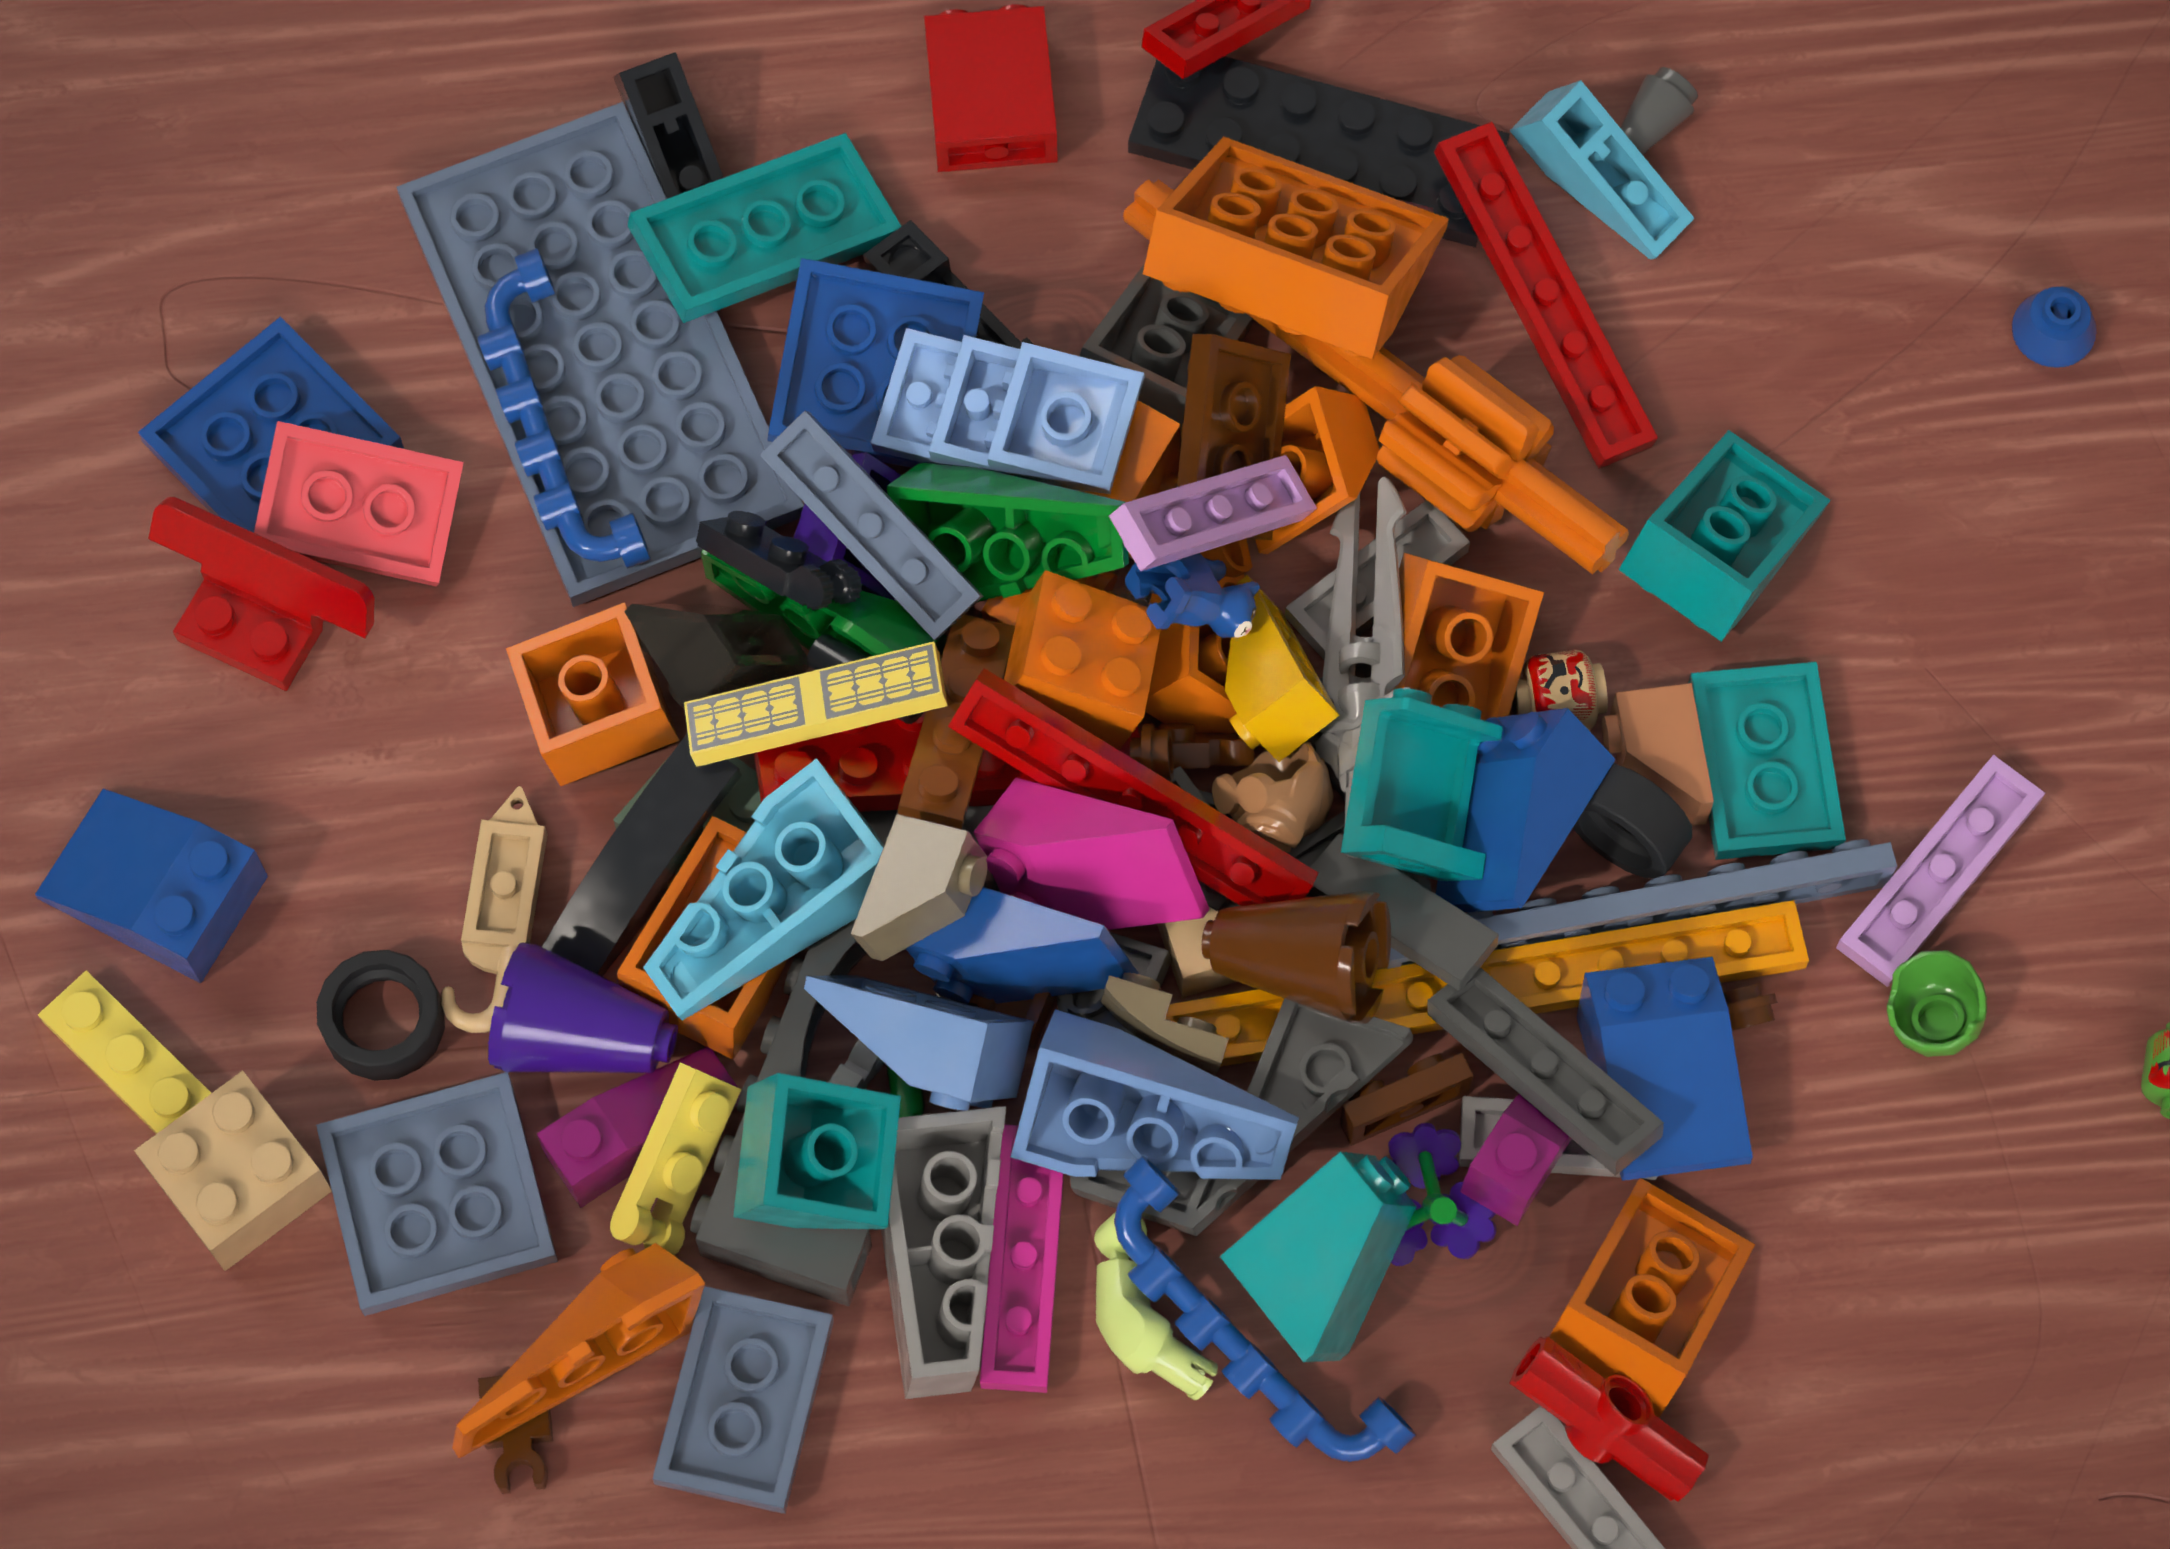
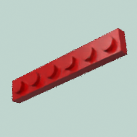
(1545, 295)
(1078, 762)

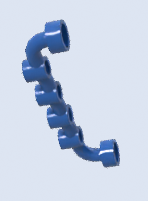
(539, 450)
(1249, 1366)

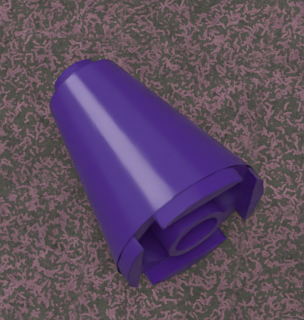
(574, 1020)

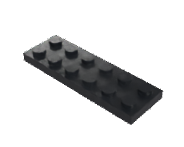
(1306, 122)

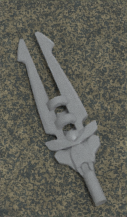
(1344, 649)

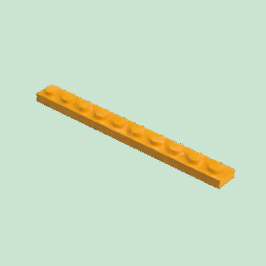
(1544, 973)

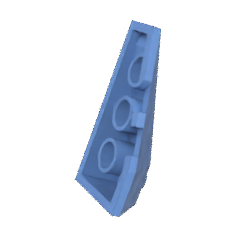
(1111, 1098)

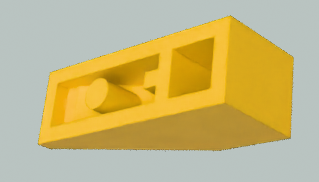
(1274, 684)

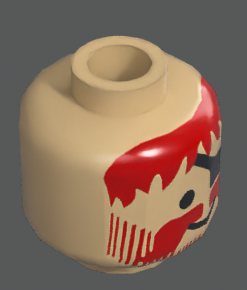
(1561, 682)

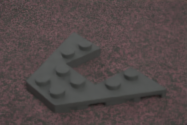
(1305, 1069)

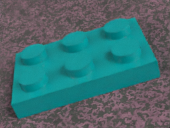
(1768, 761)

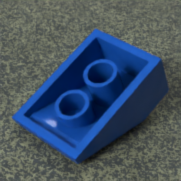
(1525, 804)
(155, 882)
(1017, 949)
(1672, 1047)

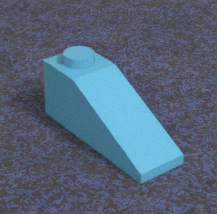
(1601, 168)

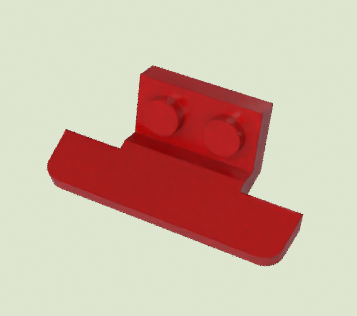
(257, 598)

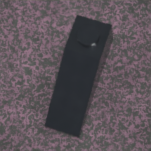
(668, 124)

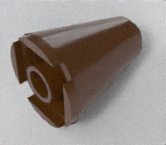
(1307, 950)

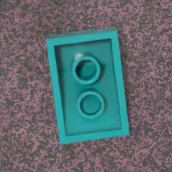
(1723, 535)

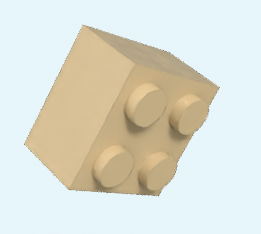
(233, 1170)

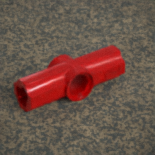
(1609, 1419)

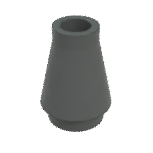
(1658, 108)

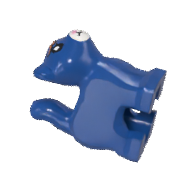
(1194, 597)

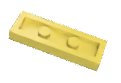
(122, 1053)

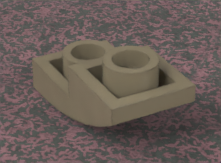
(1143, 1010)

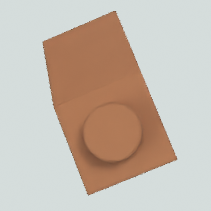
(1662, 740)

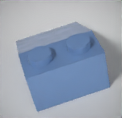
(929, 1040)

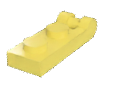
(673, 1160)

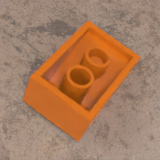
(1464, 634)
(730, 1019)
(1652, 1293)

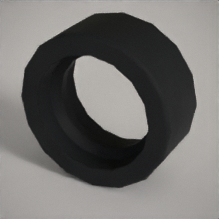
(1634, 824)
(360, 972)

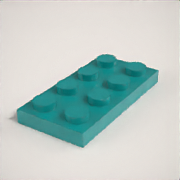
(759, 223)

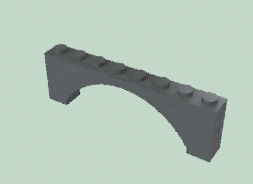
(804, 1258)

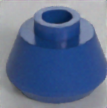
(2054, 327)

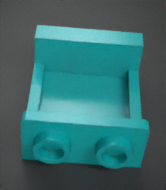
(1416, 786)

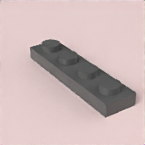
(1547, 1070)

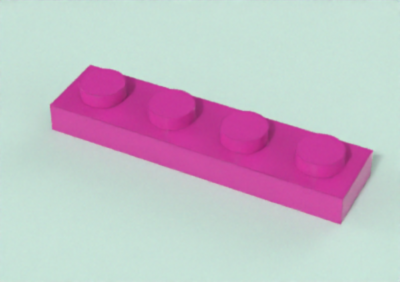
(1021, 1274)

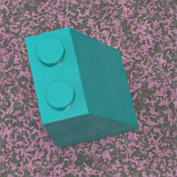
(1326, 1253)

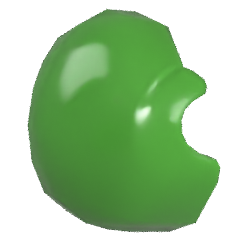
(1936, 1003)

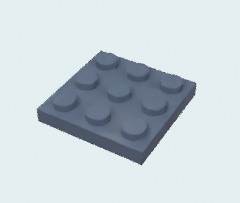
(436, 1193)

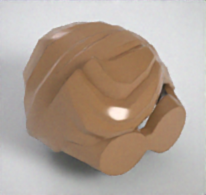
(1278, 798)

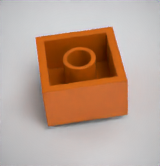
(1084, 655)
(591, 695)

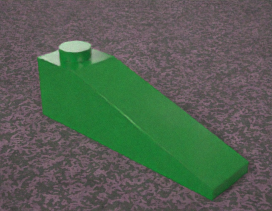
(1009, 527)
(868, 625)

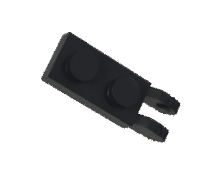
(778, 561)

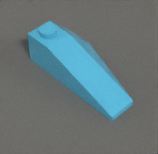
(776, 894)

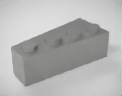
(942, 1245)

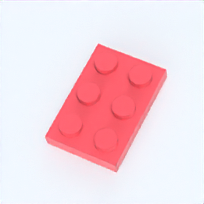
(358, 503)

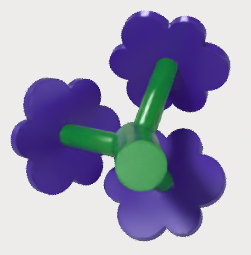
(1458, 1219)

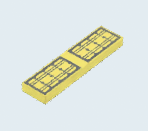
(815, 704)

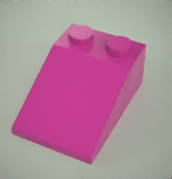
(1089, 858)

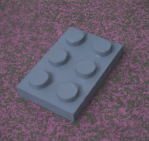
(743, 1400)

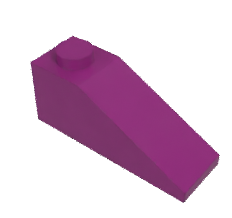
(604, 1136)

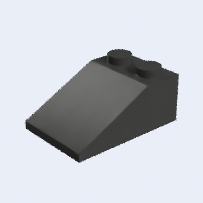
(1153, 333)

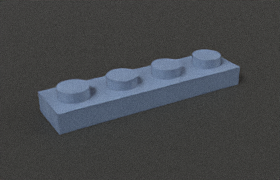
(871, 525)

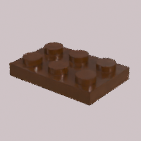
(1232, 408)

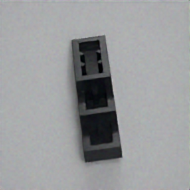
(640, 860)

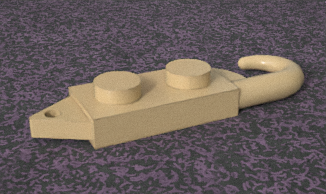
(499, 901)

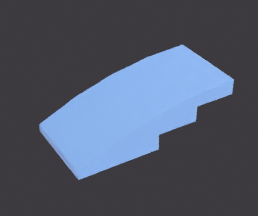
(1008, 410)

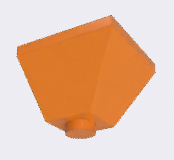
(1331, 450)

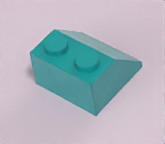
(816, 1154)

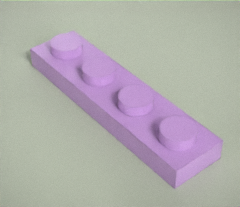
(1212, 512)
(1940, 870)

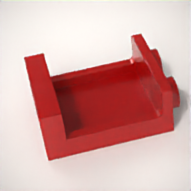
(991, 88)

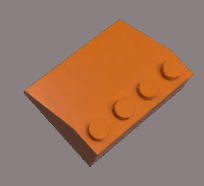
(1293, 247)

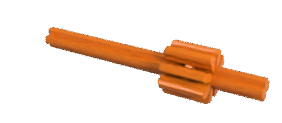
(1453, 435)

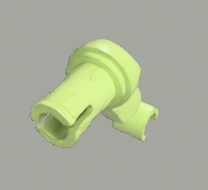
(1135, 1330)

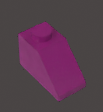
(1515, 1161)

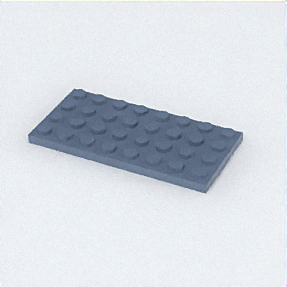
(636, 399)

